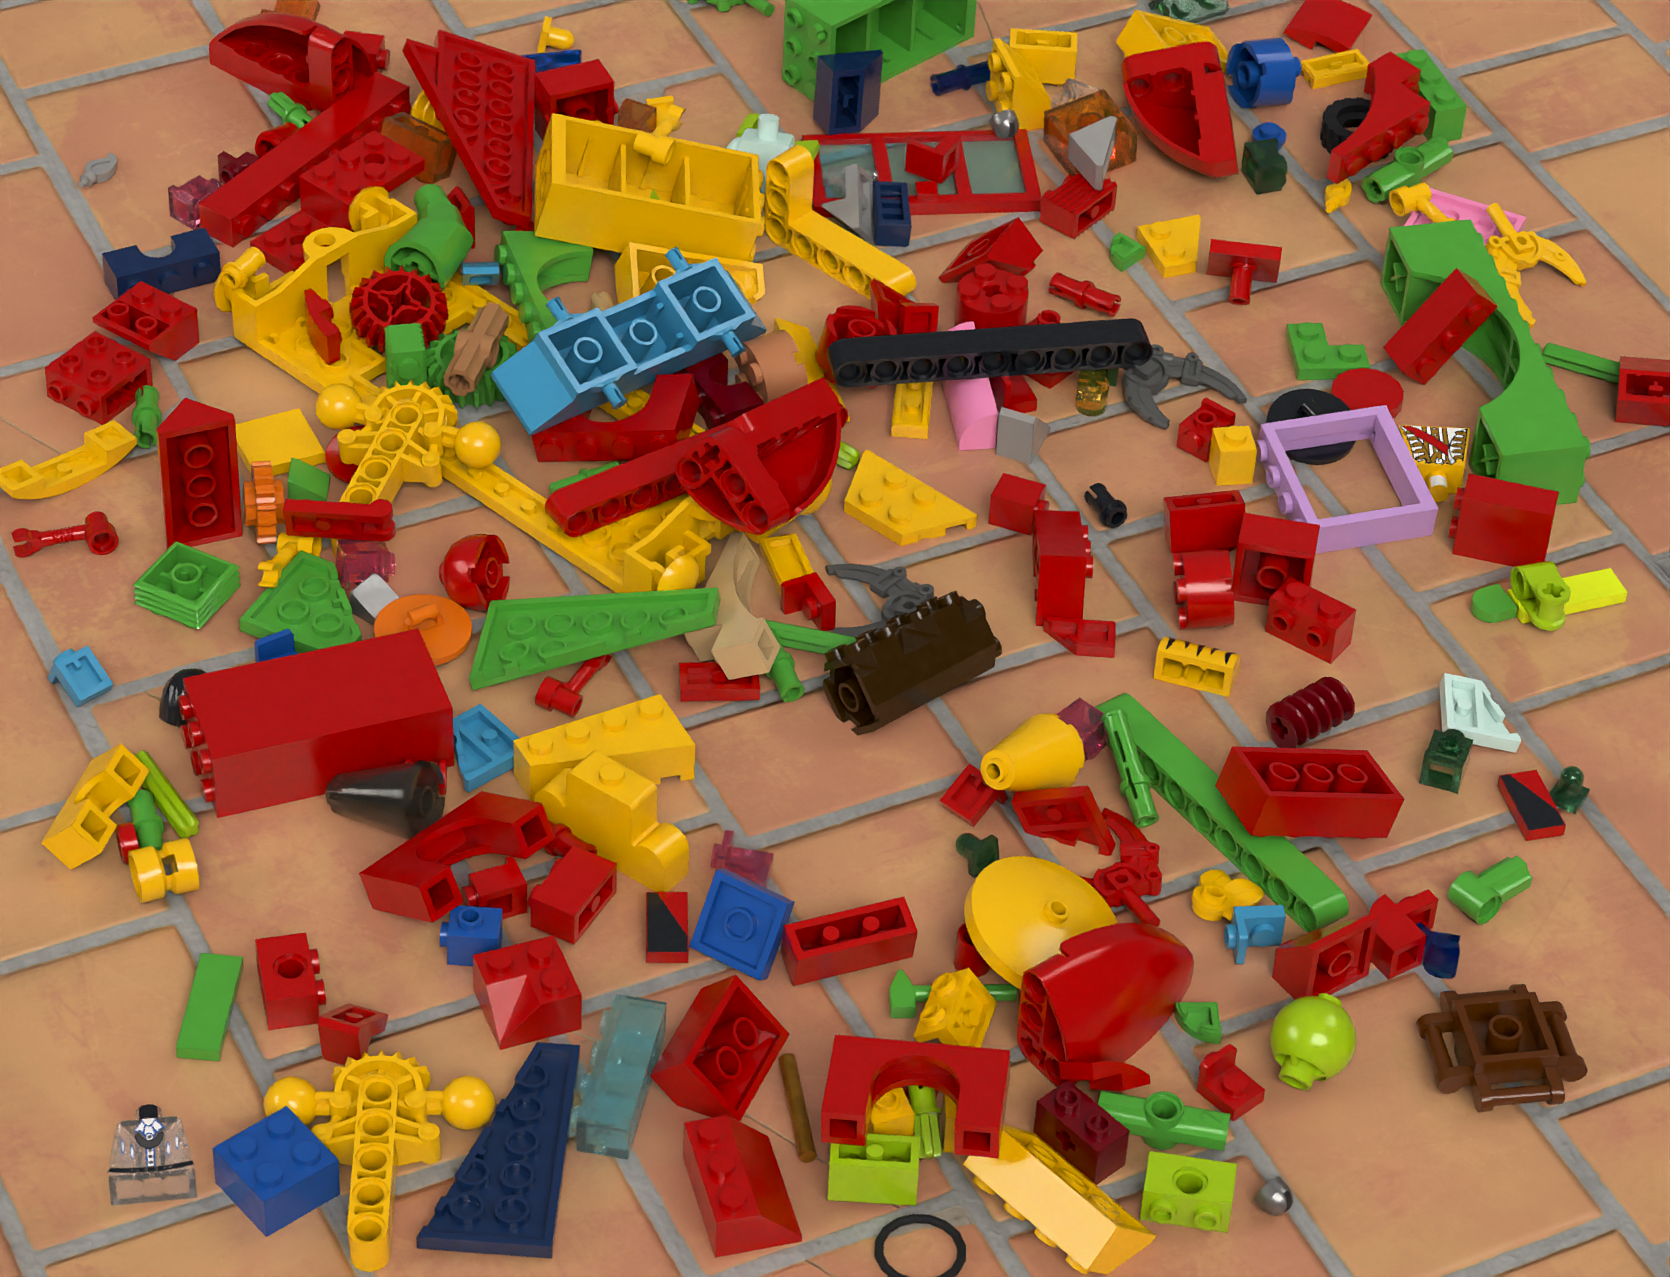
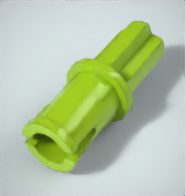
(926, 1121)

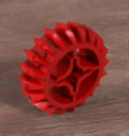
(396, 300)

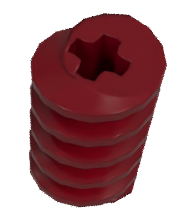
(1309, 712)

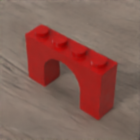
(658, 424)
(418, 875)
(870, 1067)

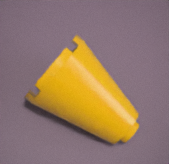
(1035, 756)

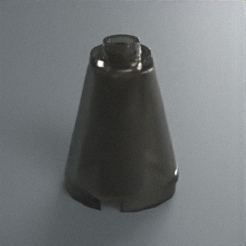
(390, 797)

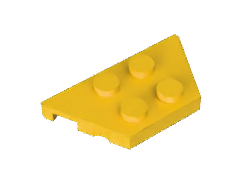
(901, 504)

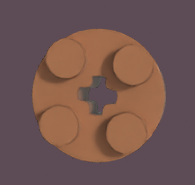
(770, 365)

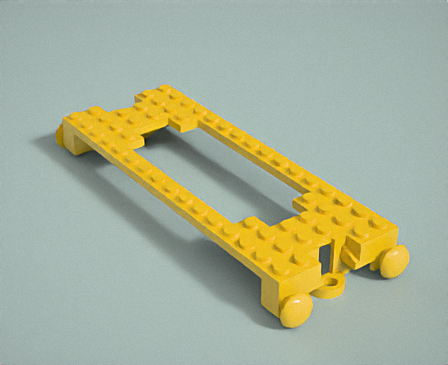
(640, 553)

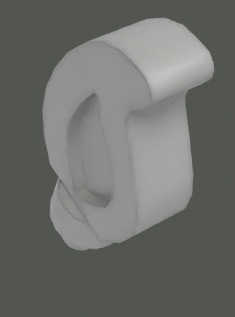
(98, 170)

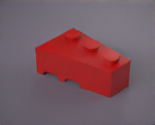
(1060, 564)

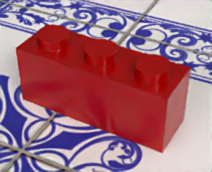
(1440, 326)
(848, 941)

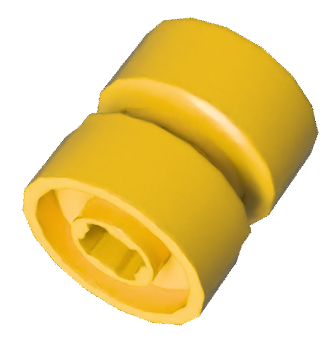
(149, 873)

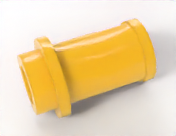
(236, 273)

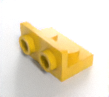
(956, 1010)

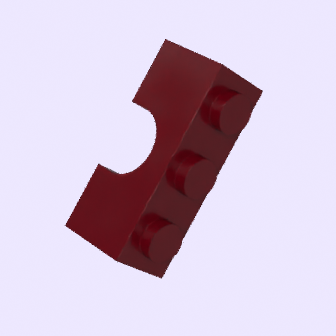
(718, 400)

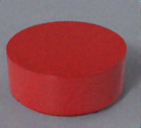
(126, 840)

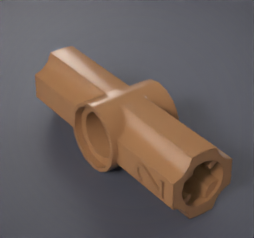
(476, 349)

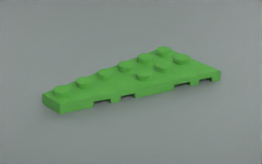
(553, 632)

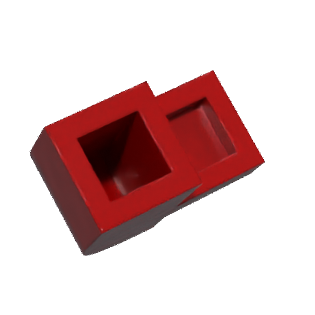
(1398, 939)

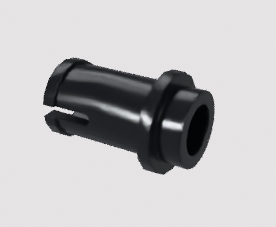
(1110, 511)

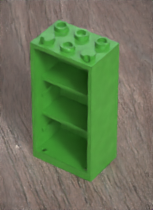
(903, 29)

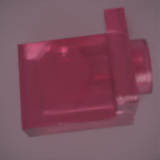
(744, 862)

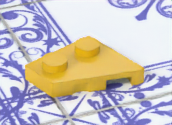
(1172, 244)

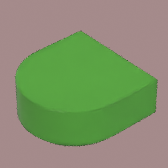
(1492, 604)

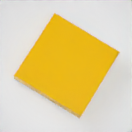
(278, 440)

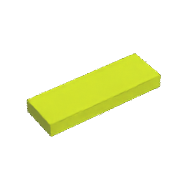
(1587, 592)

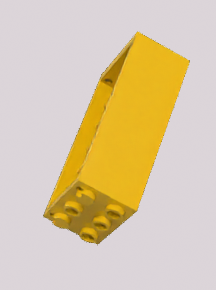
(600, 189)

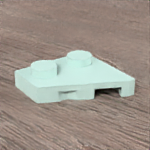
(1469, 708)

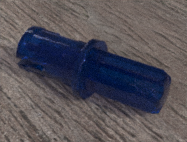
(960, 78)

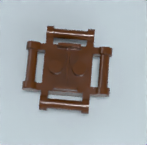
(1502, 1040)

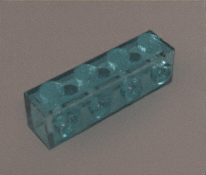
(619, 1077)

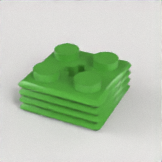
(186, 585)

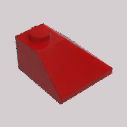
(1005, 247)
(1326, 957)

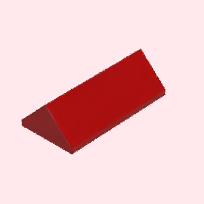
(199, 475)

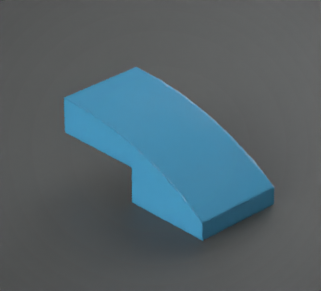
(479, 273)

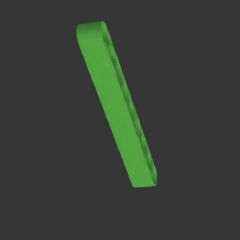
(1190, 789)

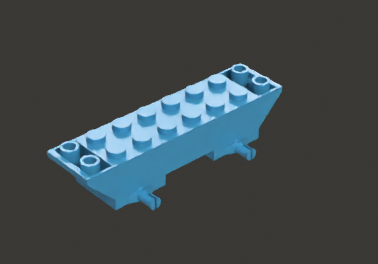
(618, 350)

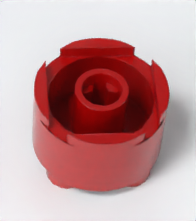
(992, 298)
(849, 322)
(1203, 589)

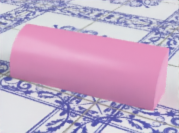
(972, 408)

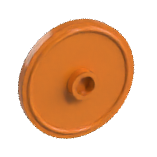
(441, 622)

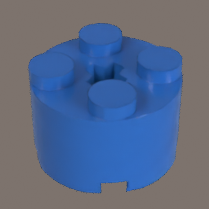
(1262, 72)

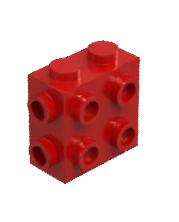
(98, 377)

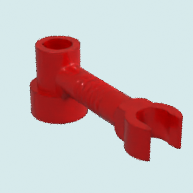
(96, 532)
(565, 696)

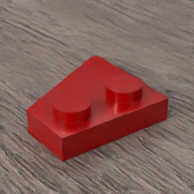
(1064, 815)

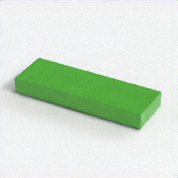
(209, 1007)

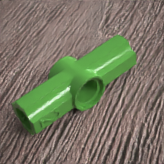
(1407, 168)
(1167, 1121)

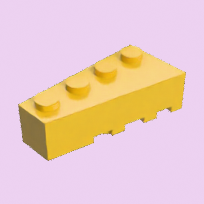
(636, 735)

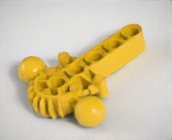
(400, 438)
(375, 1127)

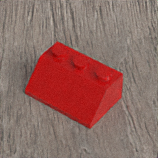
(715, 1054)
(738, 1186)

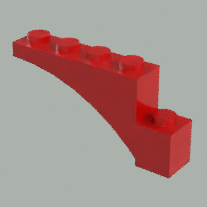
(1393, 117)

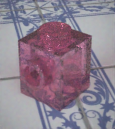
(1088, 724)

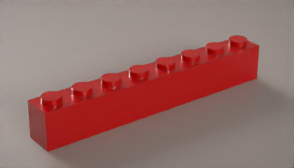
(273, 180)

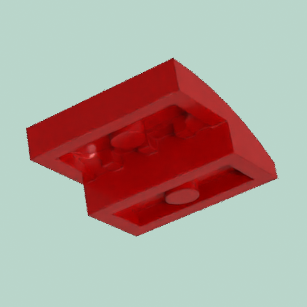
(1328, 22)

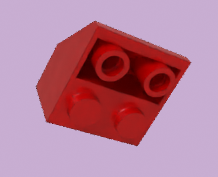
(152, 321)
(1643, 391)

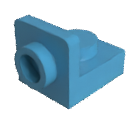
(80, 675)
(1254, 927)

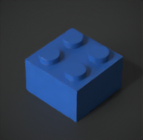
(276, 1171)

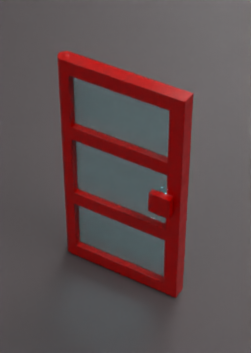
(990, 174)

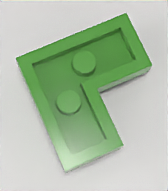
(1315, 358)

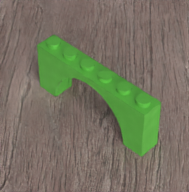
(532, 266)

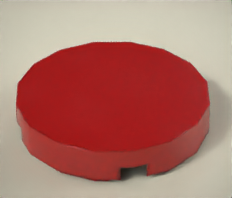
(1368, 388)

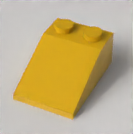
(1154, 32)

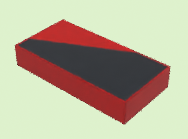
(1531, 805)
(667, 927)

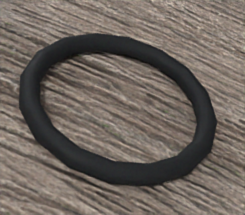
(923, 1219)

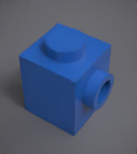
(471, 932)

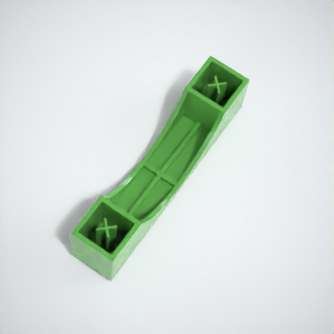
(1527, 429)

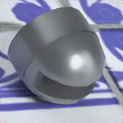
(1005, 124)
(1275, 1197)

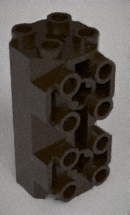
(909, 661)

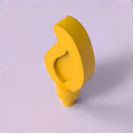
(1337, 195)

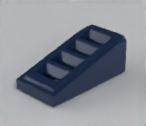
(891, 216)

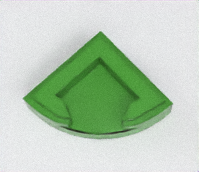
(1125, 251)
(1199, 1020)

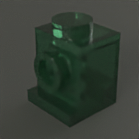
(1264, 166)
(1448, 750)

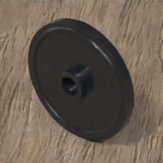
(1308, 403)

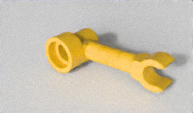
(658, 144)
(1416, 198)
(287, 549)

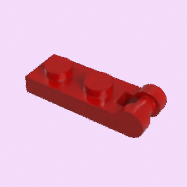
(339, 519)

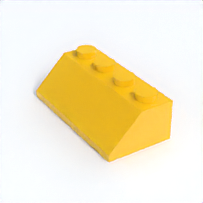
(1060, 1203)

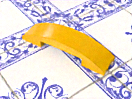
(101, 451)

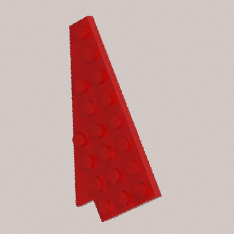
(488, 114)

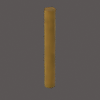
(797, 1108)

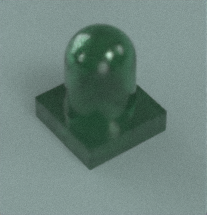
(1569, 790)
(977, 851)

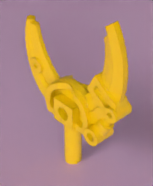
(1523, 251)

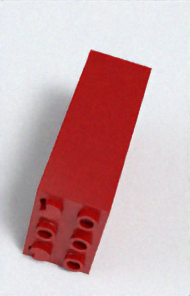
(300, 719)

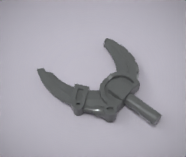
(1150, 378)
(901, 592)

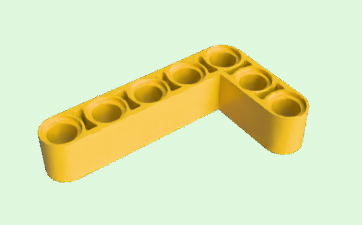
(818, 240)

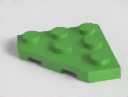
(308, 604)

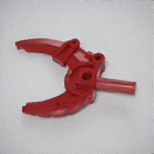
(1134, 874)

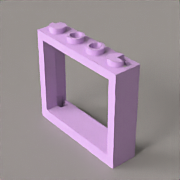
(1411, 520)

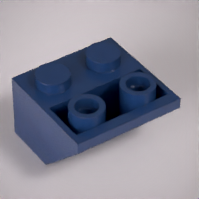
(847, 91)

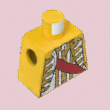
(1438, 455)

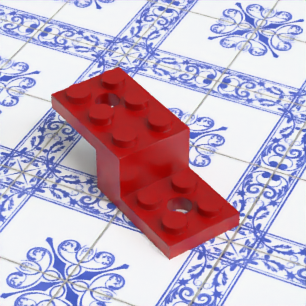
(329, 191)

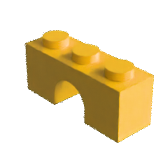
(84, 820)

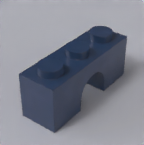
(191, 264)

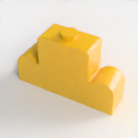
(619, 817)

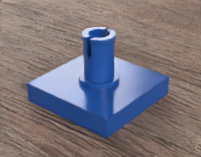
(741, 924)

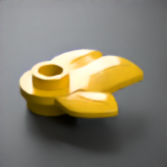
(1219, 894)

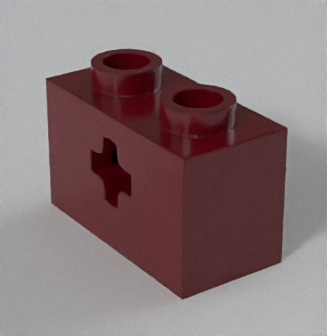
(1081, 1132)

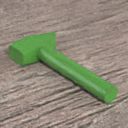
(904, 995)

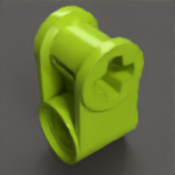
(1541, 593)

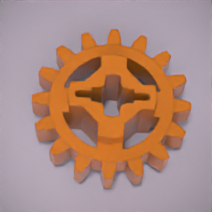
(263, 502)

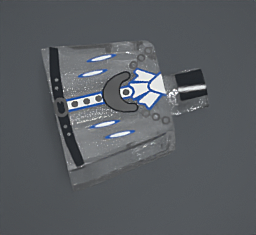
(150, 1160)

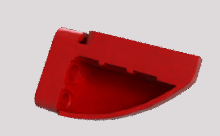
(292, 57)
(1183, 106)
(767, 460)
(1101, 996)

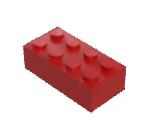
(1309, 792)

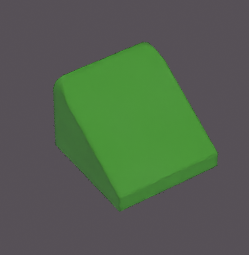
(307, 482)

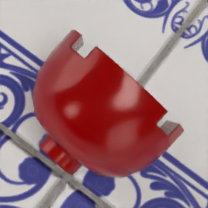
(475, 571)

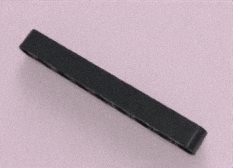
(989, 352)

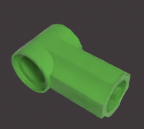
(1484, 893)

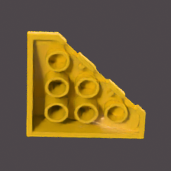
(645, 265)

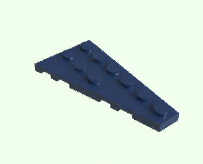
(514, 1173)

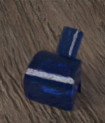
(1440, 953)

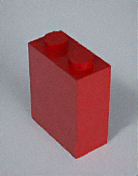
(1502, 521)

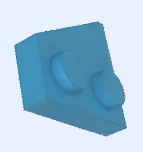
(481, 747)

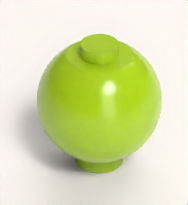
(1312, 1040)

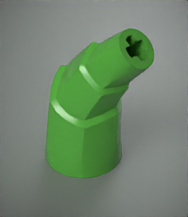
(435, 242)

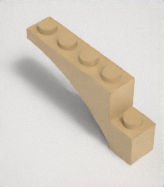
(738, 639)

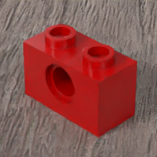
(288, 981)

